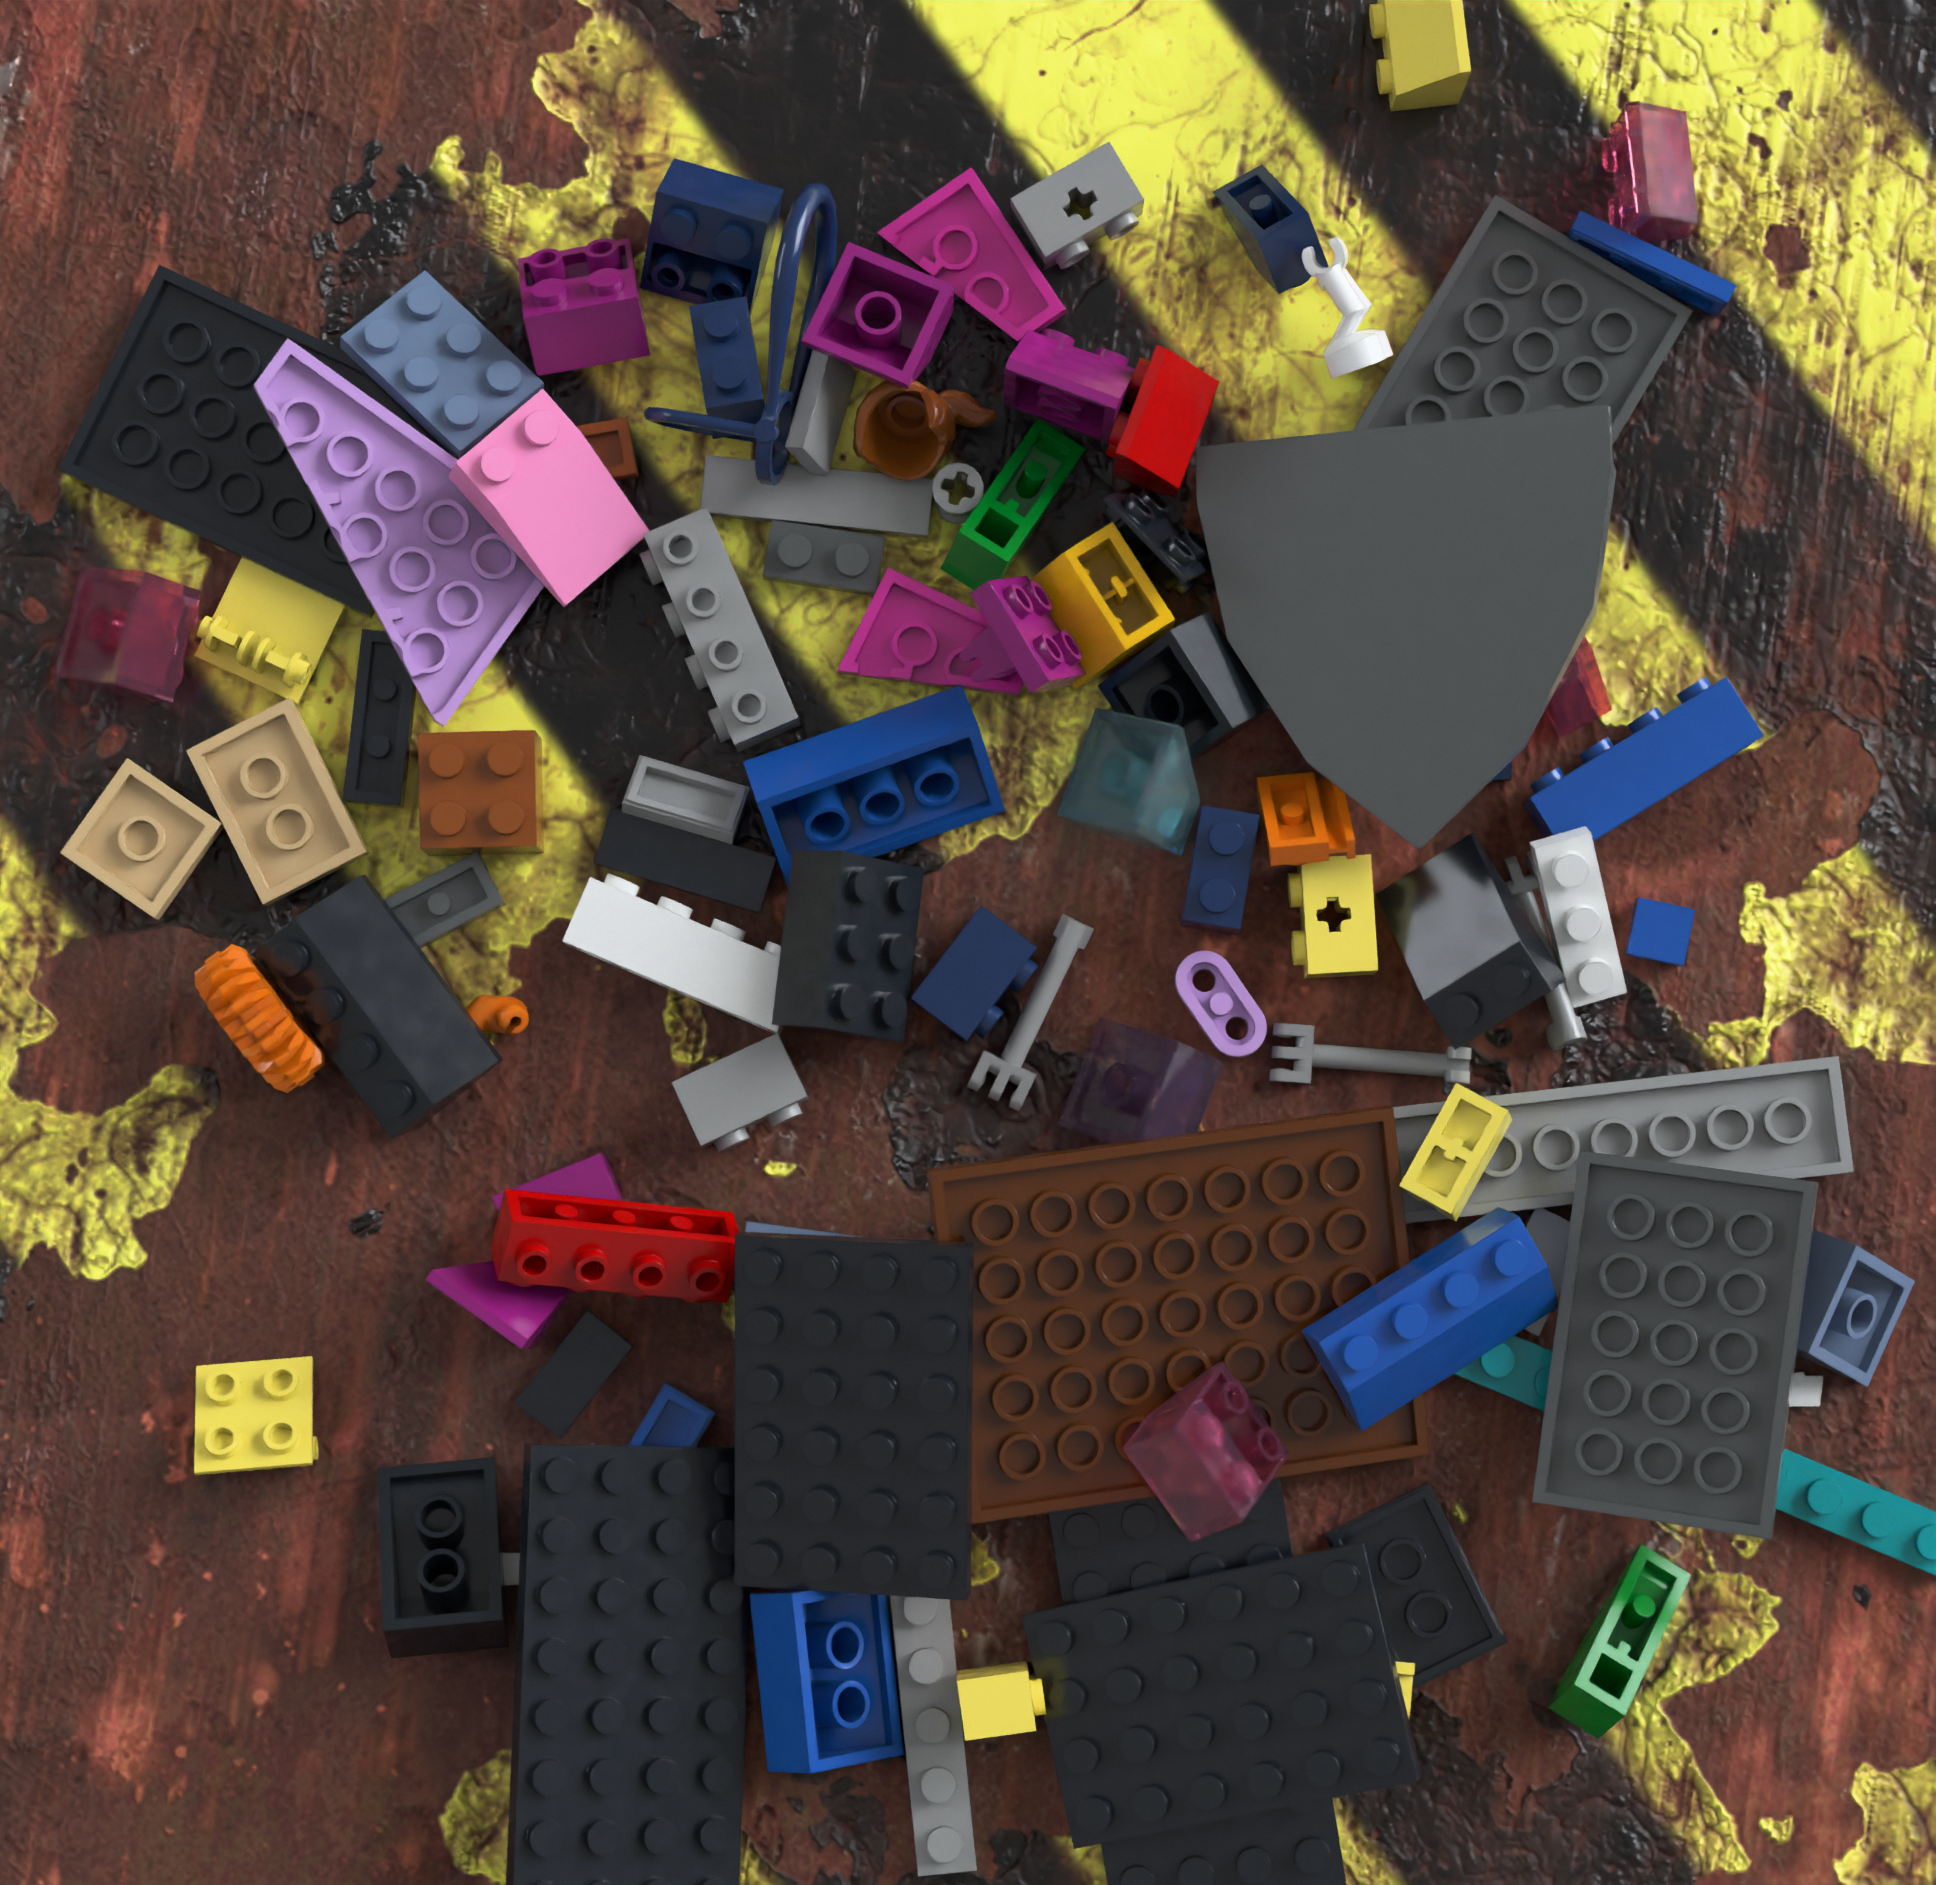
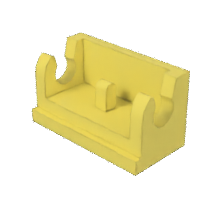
(1456, 1151)

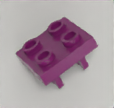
(1022, 637)

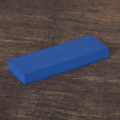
(1653, 265)

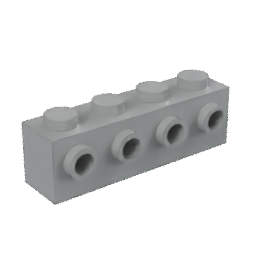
(721, 630)

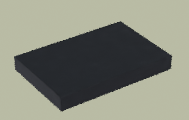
(1424, 1584)

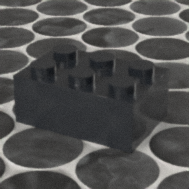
(848, 945)

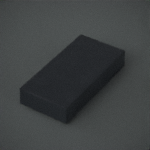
(574, 1374)

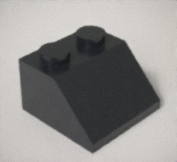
(1189, 681)

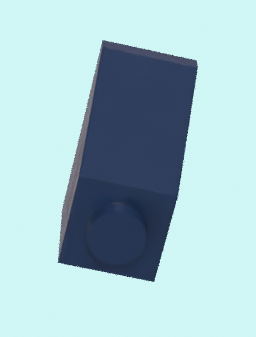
(1270, 227)

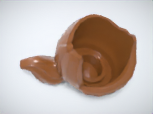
(912, 428)

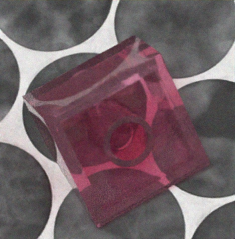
(128, 633)

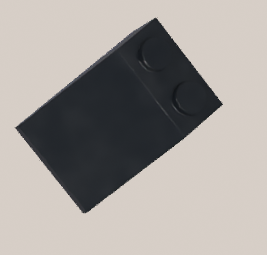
(1467, 941)
(442, 1558)

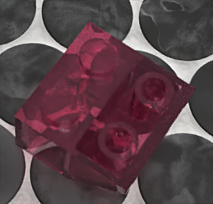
(1651, 173)
(1207, 1453)

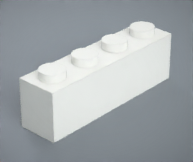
(676, 951)

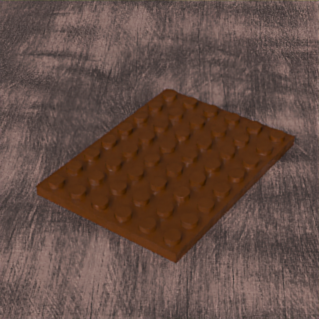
(1145, 1265)

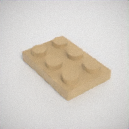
(277, 802)

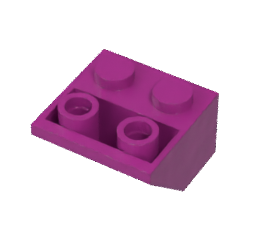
(582, 306)

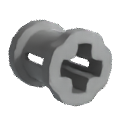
(947, 479)

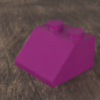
(880, 316)

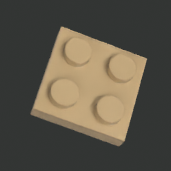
(142, 839)

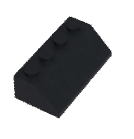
(378, 1006)

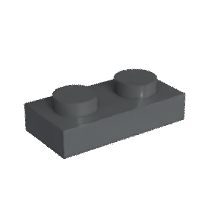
(823, 558)
(447, 900)

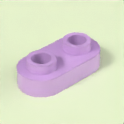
(1224, 1002)

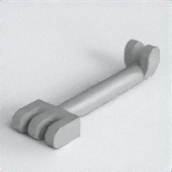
(1070, 936)
(1566, 1026)
(1306, 1054)

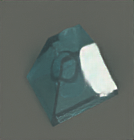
(1134, 782)

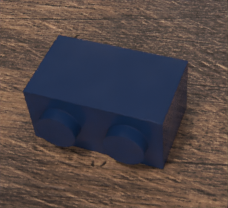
(728, 361)
(1219, 870)
(975, 976)

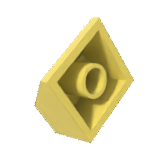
(1423, 52)

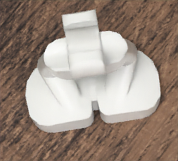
(1348, 348)

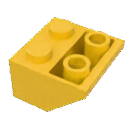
(1104, 601)

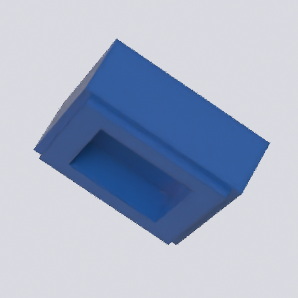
(1659, 932)

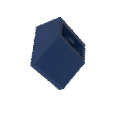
(709, 235)

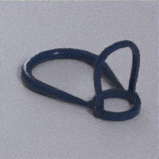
(780, 403)

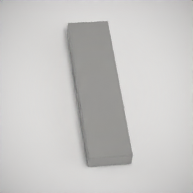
(833, 501)

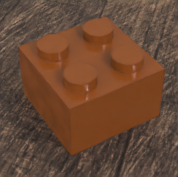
(480, 792)

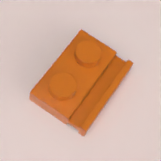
(1304, 819)

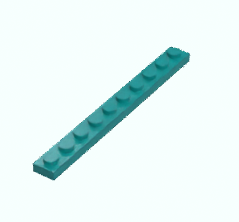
(1805, 1486)

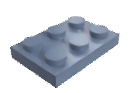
(440, 364)

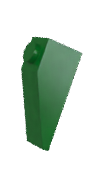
(1012, 506)
(1620, 1644)

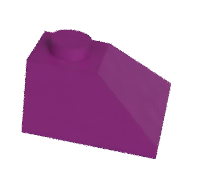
(511, 1310)

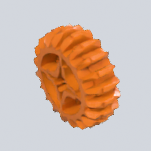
(259, 1018)

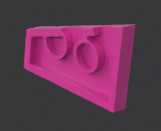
(970, 244)
(918, 637)

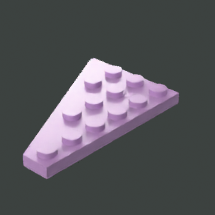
(411, 537)

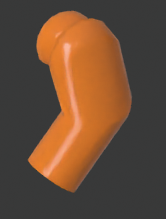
(499, 1014)

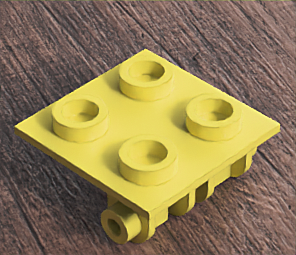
(269, 630)
(254, 1416)

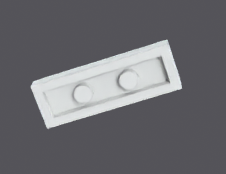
(1578, 916)

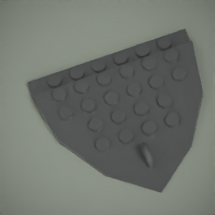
(1411, 592)

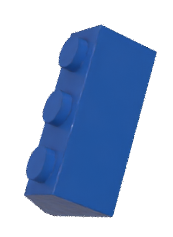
(825, 1679)

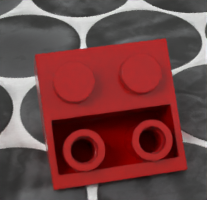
(1165, 423)

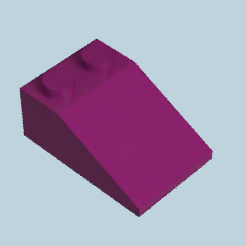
(1067, 383)

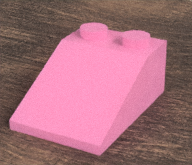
(550, 498)

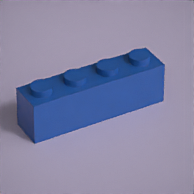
(1647, 765)

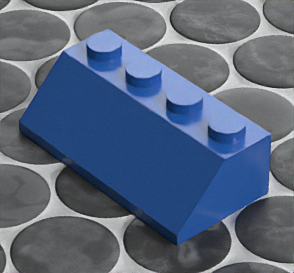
(877, 781)
(1433, 1316)

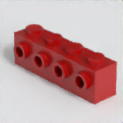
(614, 1246)

